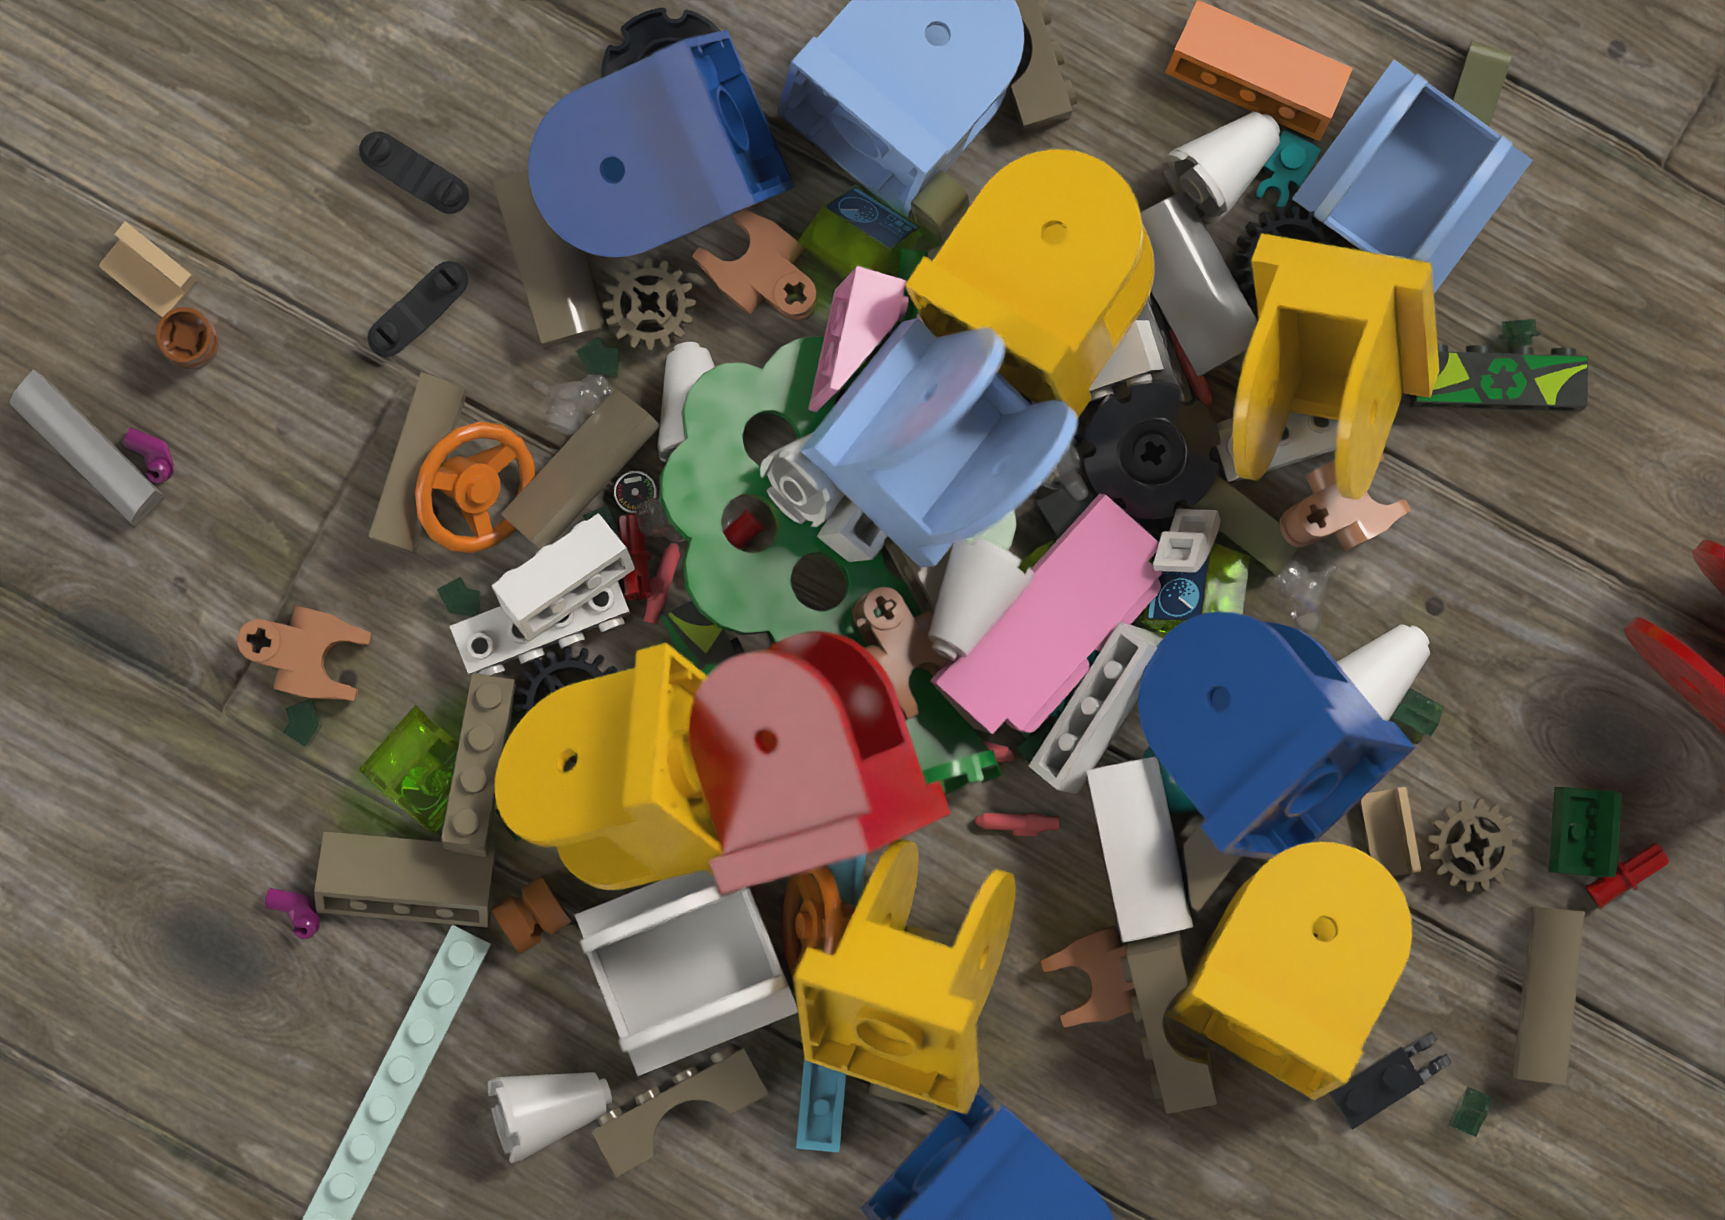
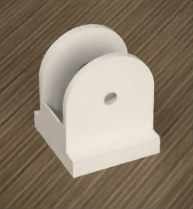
(684, 967)

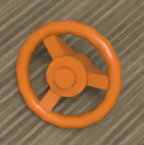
(471, 483)
(821, 916)

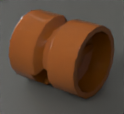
(187, 338)
(531, 915)

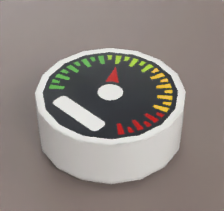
(634, 489)

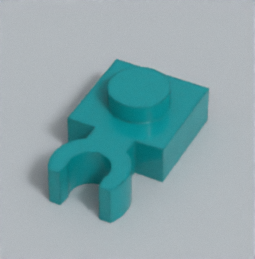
(1288, 165)

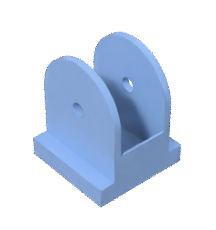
(903, 87)
(1412, 174)
(938, 439)

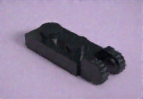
(1385, 1082)

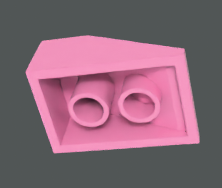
(859, 318)

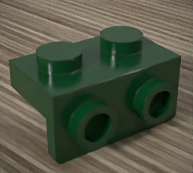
(1585, 832)

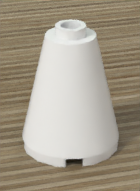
(1222, 163)
(681, 372)
(799, 485)
(974, 595)
(1387, 667)
(545, 1108)

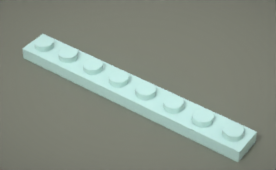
(399, 1077)

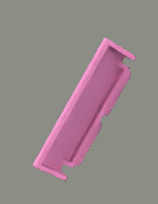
(1071, 607)

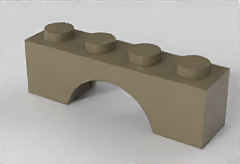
(1040, 93)
(473, 782)
(1182, 1070)
(630, 1136)

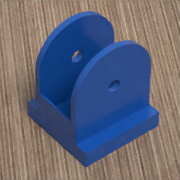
(655, 151)
(1262, 731)
(984, 1170)

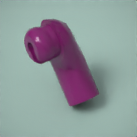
(155, 453)
(299, 909)

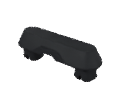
(413, 172)
(418, 309)

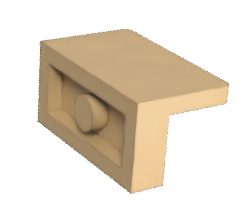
(146, 271)
(1390, 830)

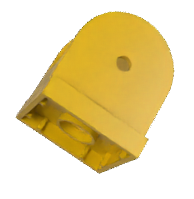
(1049, 265)
(1333, 342)
(634, 796)
(1301, 965)
(899, 1003)

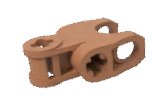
(763, 271)
(1330, 514)
(897, 640)
(301, 652)
(1100, 958)

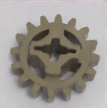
(663, 291)
(1480, 864)

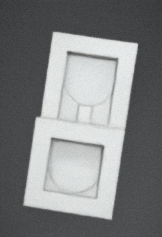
(1188, 541)

